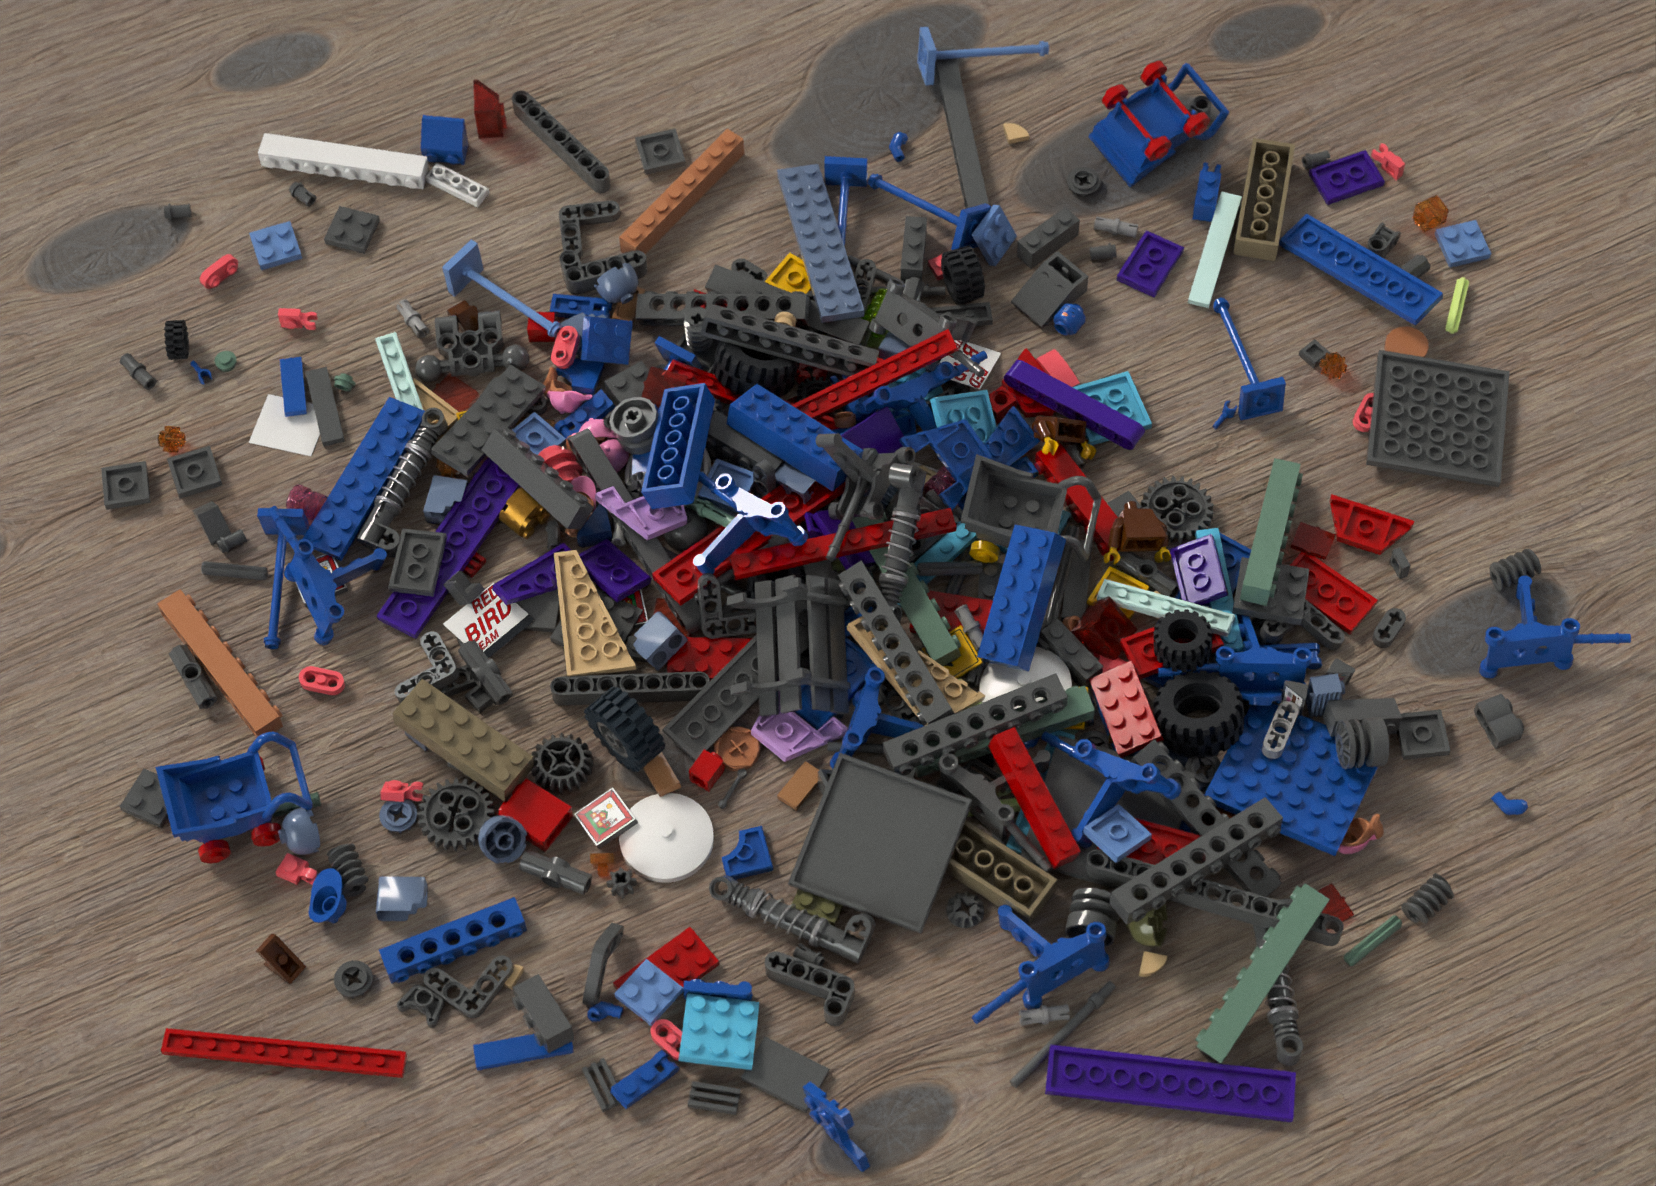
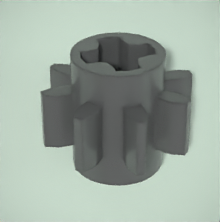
(621, 888)

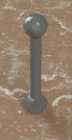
(742, 773)

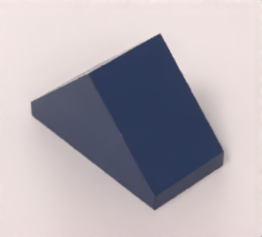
(595, 529)

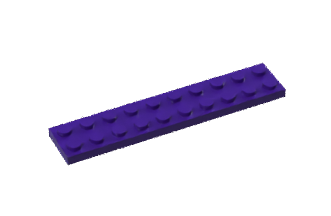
(466, 530)
(1171, 1083)

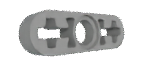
(1282, 738)

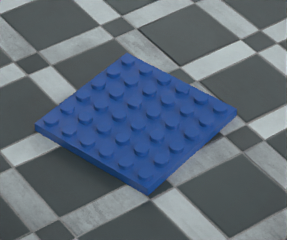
(1302, 784)

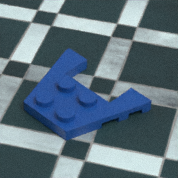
(957, 449)
(835, 1123)

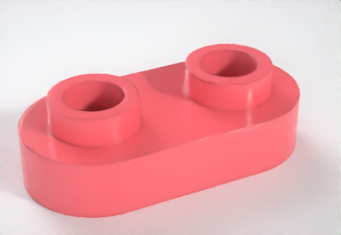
(219, 271)
(565, 345)
(1363, 414)
(323, 680)
(671, 1041)

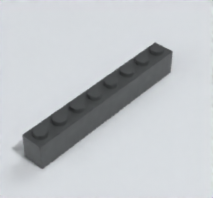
(849, 330)

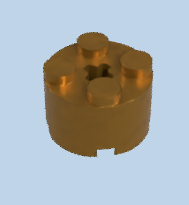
(523, 513)

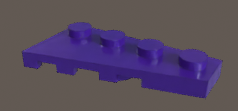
(531, 580)

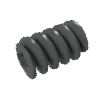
(693, 325)
(1514, 567)
(346, 862)
(1427, 899)

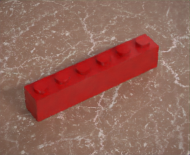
(1077, 499)
(1034, 798)

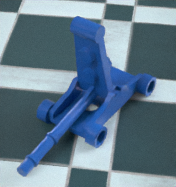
(912, 393)
(752, 516)
(318, 583)
(1522, 643)
(1254, 665)
(869, 719)
(1120, 777)
(1054, 964)

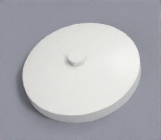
(1000, 679)
(669, 839)

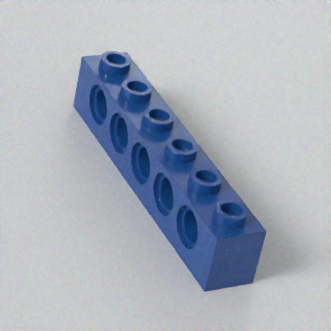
(459, 929)

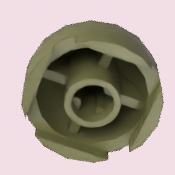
(1149, 929)

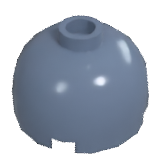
(618, 285)
(300, 832)
(502, 839)

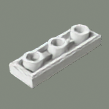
(457, 185)

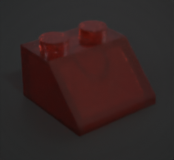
(488, 112)
(1103, 628)

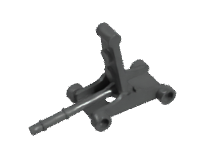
(921, 323)
(862, 475)
(986, 805)

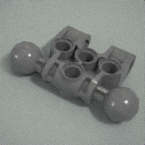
(459, 355)

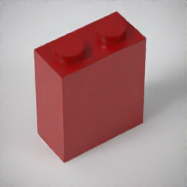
(538, 812)

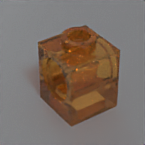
(1430, 213)

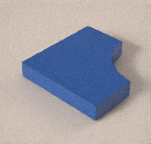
(583, 375)
(749, 856)

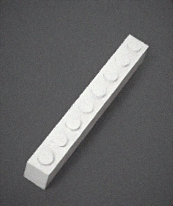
(343, 161)

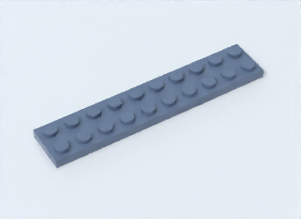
(820, 243)

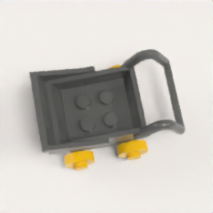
(1010, 497)

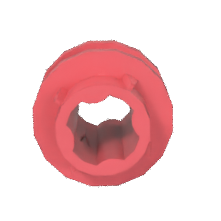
(562, 461)

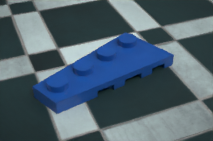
(1011, 439)

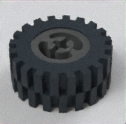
(624, 729)

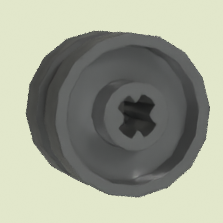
(634, 424)

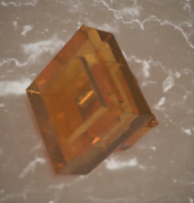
(602, 861)

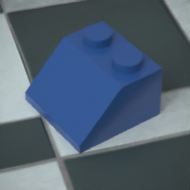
(444, 139)

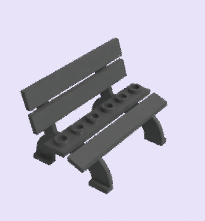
(791, 676)

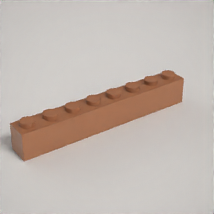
(683, 193)
(219, 663)

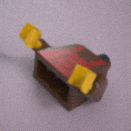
(1061, 429)
(1138, 531)

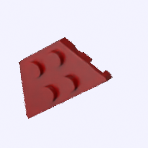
(1025, 404)
(1366, 526)

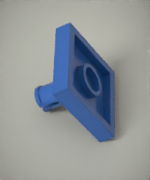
(670, 351)

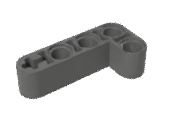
(588, 273)
(807, 983)

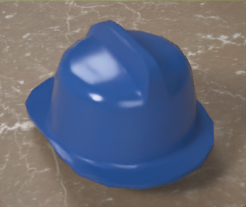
(327, 898)

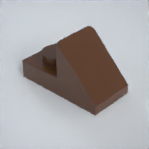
(466, 316)
(280, 959)

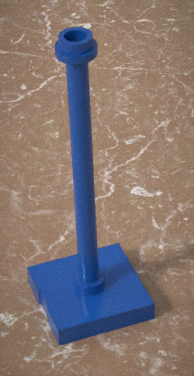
(845, 173)
(965, 223)
(1257, 397)
(299, 525)

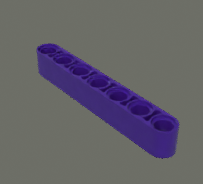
(1074, 404)

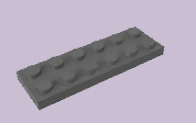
(497, 408)

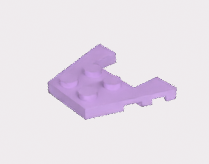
(641, 516)
(791, 736)

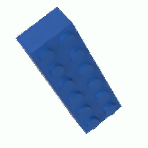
(787, 434)
(678, 446)
(1021, 598)

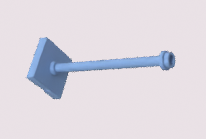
(928, 55)
(466, 267)

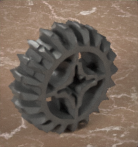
(564, 775)

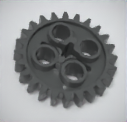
(1178, 508)
(435, 810)

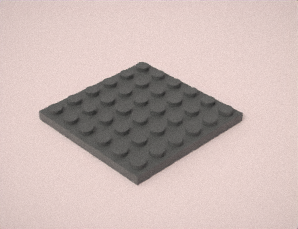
(1438, 418)

